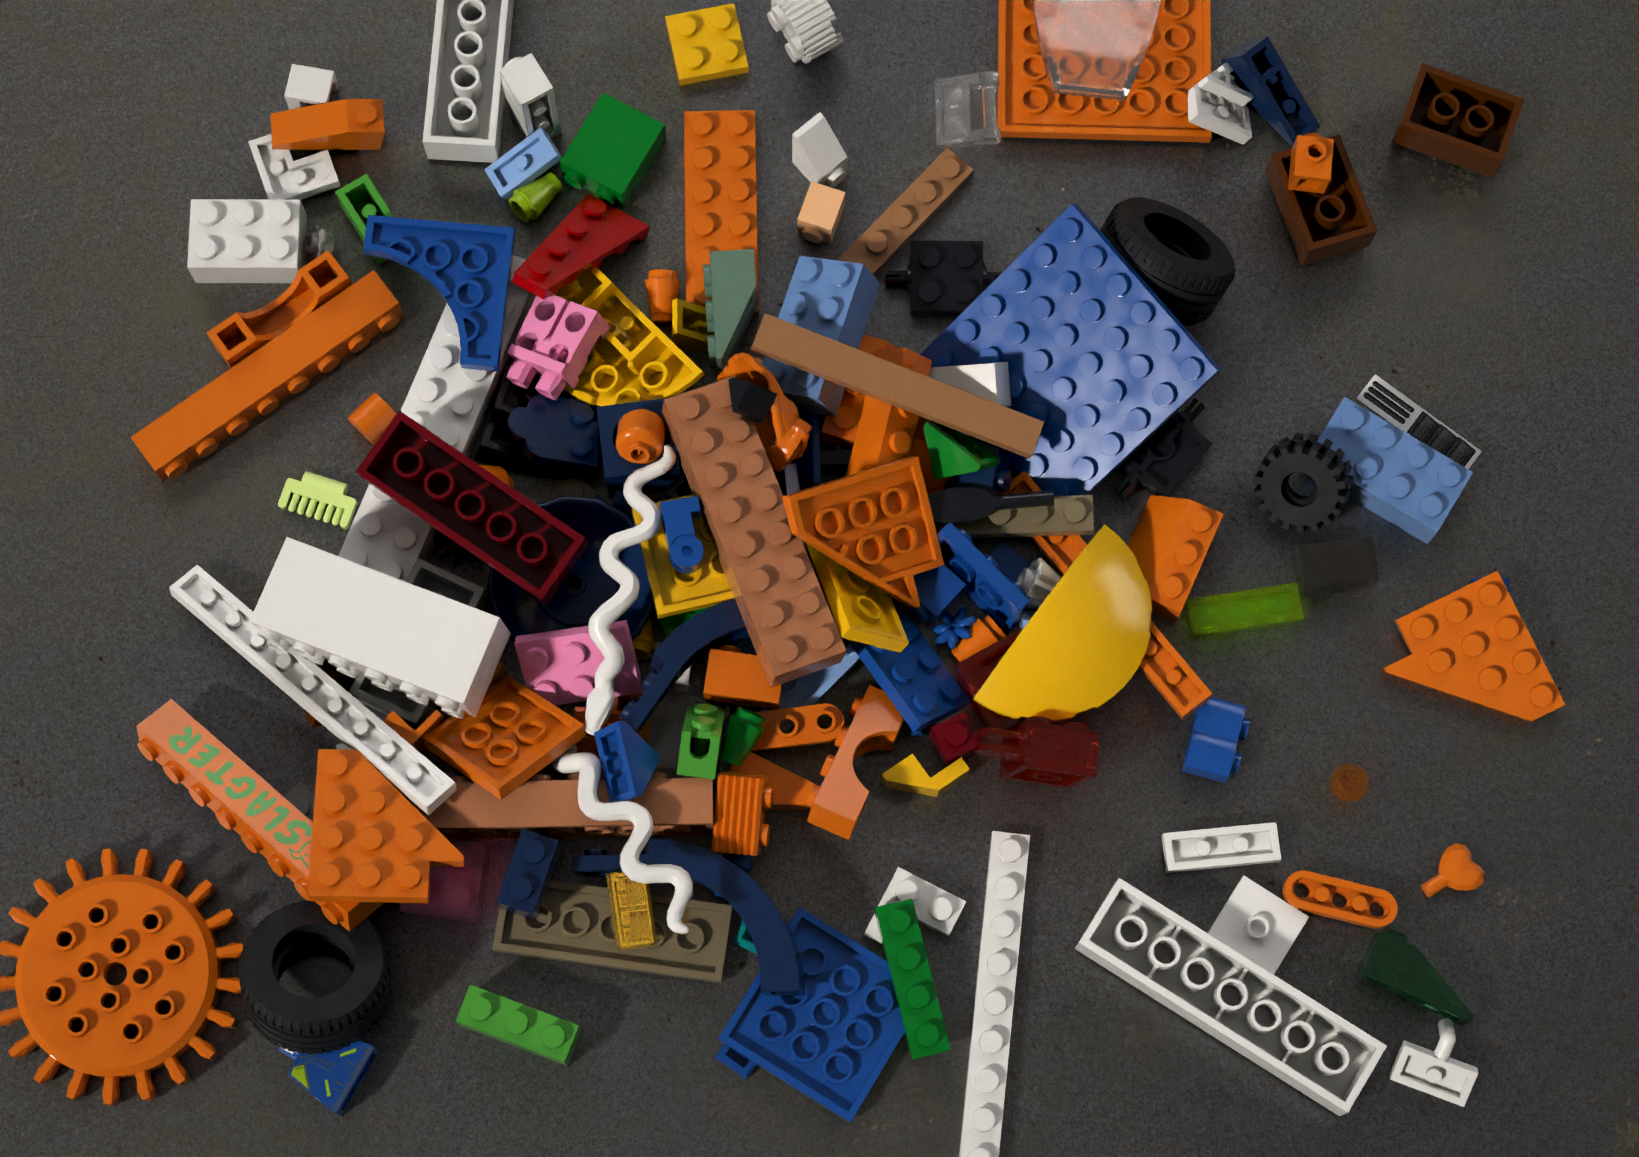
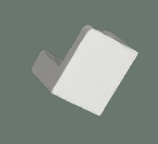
(309, 86)

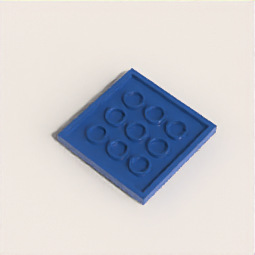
(834, 1035)

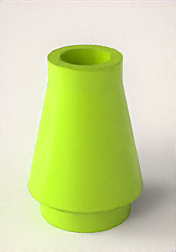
(534, 197)

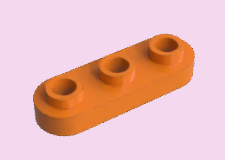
(805, 730)
(1355, 895)

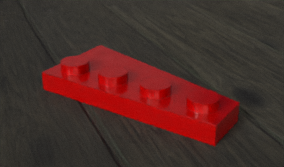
(578, 244)

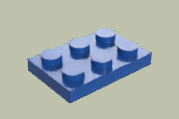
(985, 583)
(914, 678)

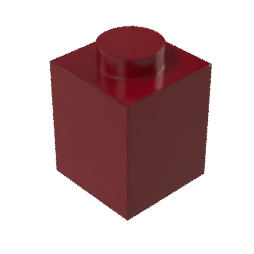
(954, 739)

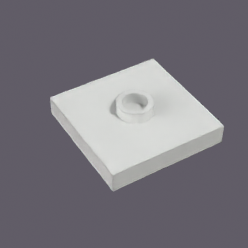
(1258, 924)

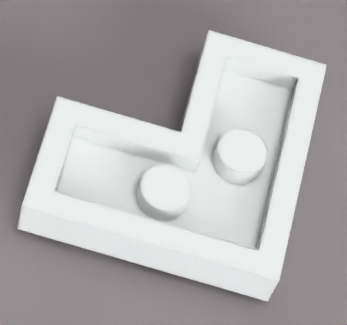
(289, 178)
(932, 904)

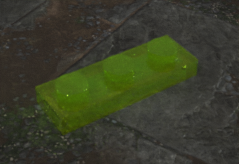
(1244, 610)

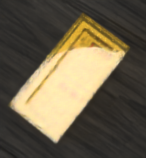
(631, 912)

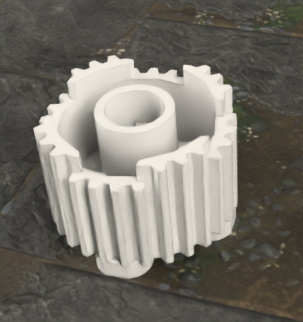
(805, 26)

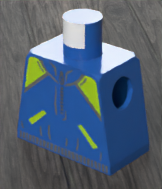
(333, 1075)

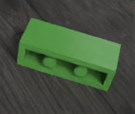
(519, 1025)

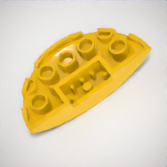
(634, 357)
(1079, 640)

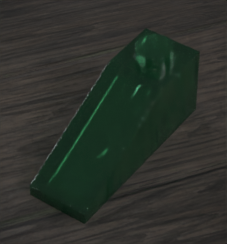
(1406, 972)

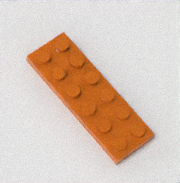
(718, 191)

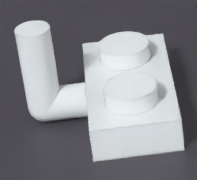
(1435, 1070)

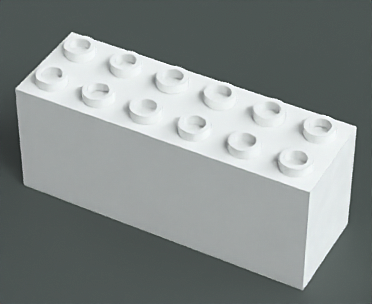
(380, 628)

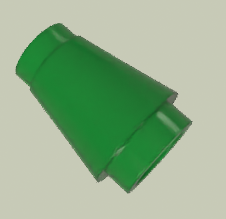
(742, 734)

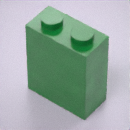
(612, 150)

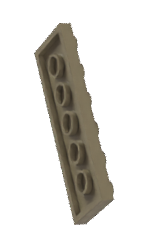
(579, 929)

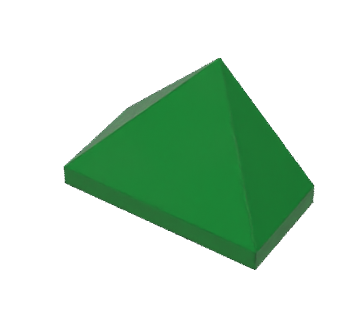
(955, 452)

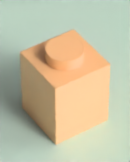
(820, 213)

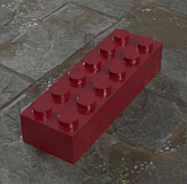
(473, 508)

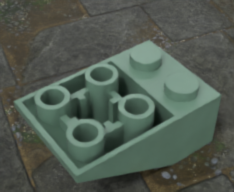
(732, 285)

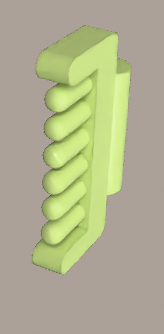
(321, 490)

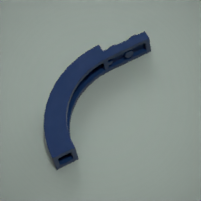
(683, 647)
(774, 942)

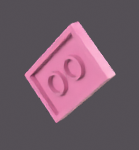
(564, 663)

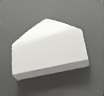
(1221, 105)

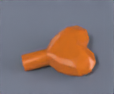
(1455, 872)

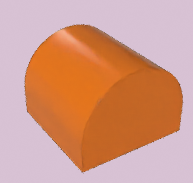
(372, 417)

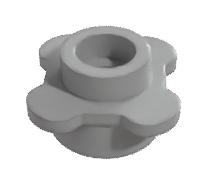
(318, 242)

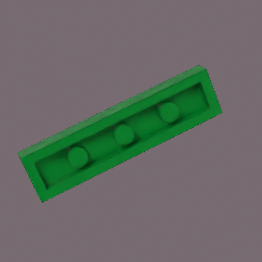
(912, 979)

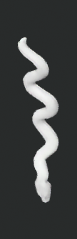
(602, 697)
(589, 777)

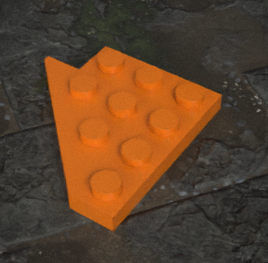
(872, 525)
(1477, 651)
(369, 837)

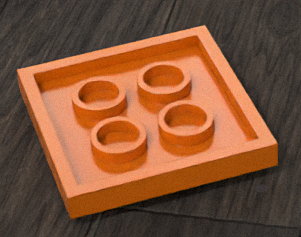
(507, 740)

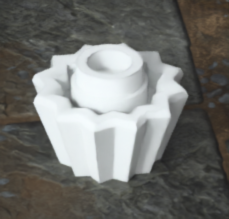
(1038, 582)

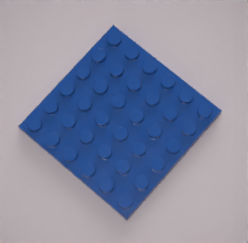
(1082, 352)

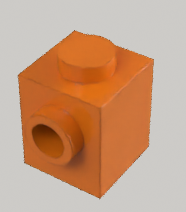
(1311, 163)

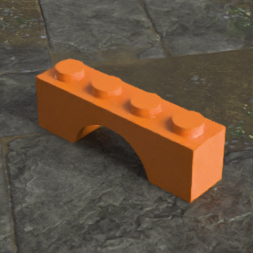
(249, 331)
(842, 796)

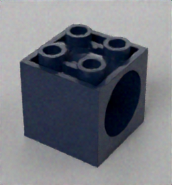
(615, 467)

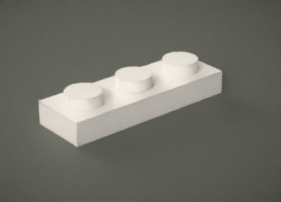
(1221, 847)

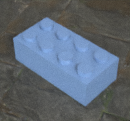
(831, 301)
(1395, 471)

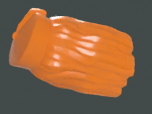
(782, 431)

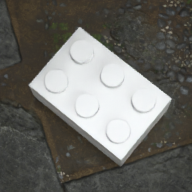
(246, 240)

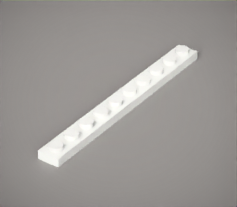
(315, 692)
(994, 995)

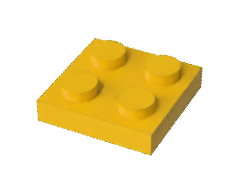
(707, 44)

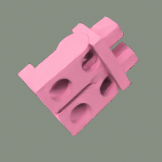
(554, 344)

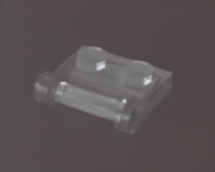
(956, 115)

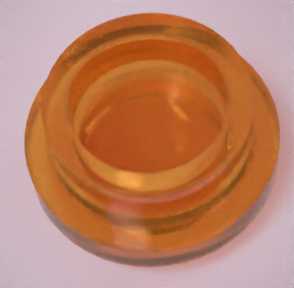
(1349, 782)

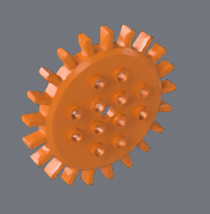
(188, 983)

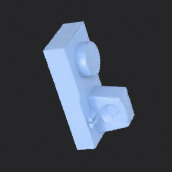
(523, 163)

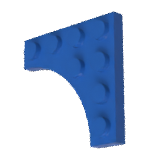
(465, 265)

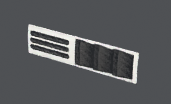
(1417, 422)

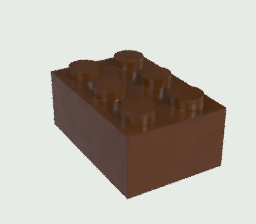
(1458, 120)
(1327, 222)

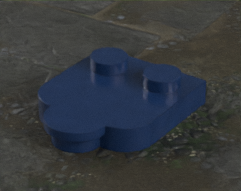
(557, 432)

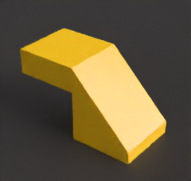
(911, 777)

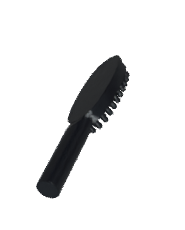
(971, 504)

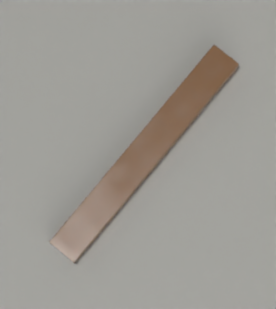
(897, 385)

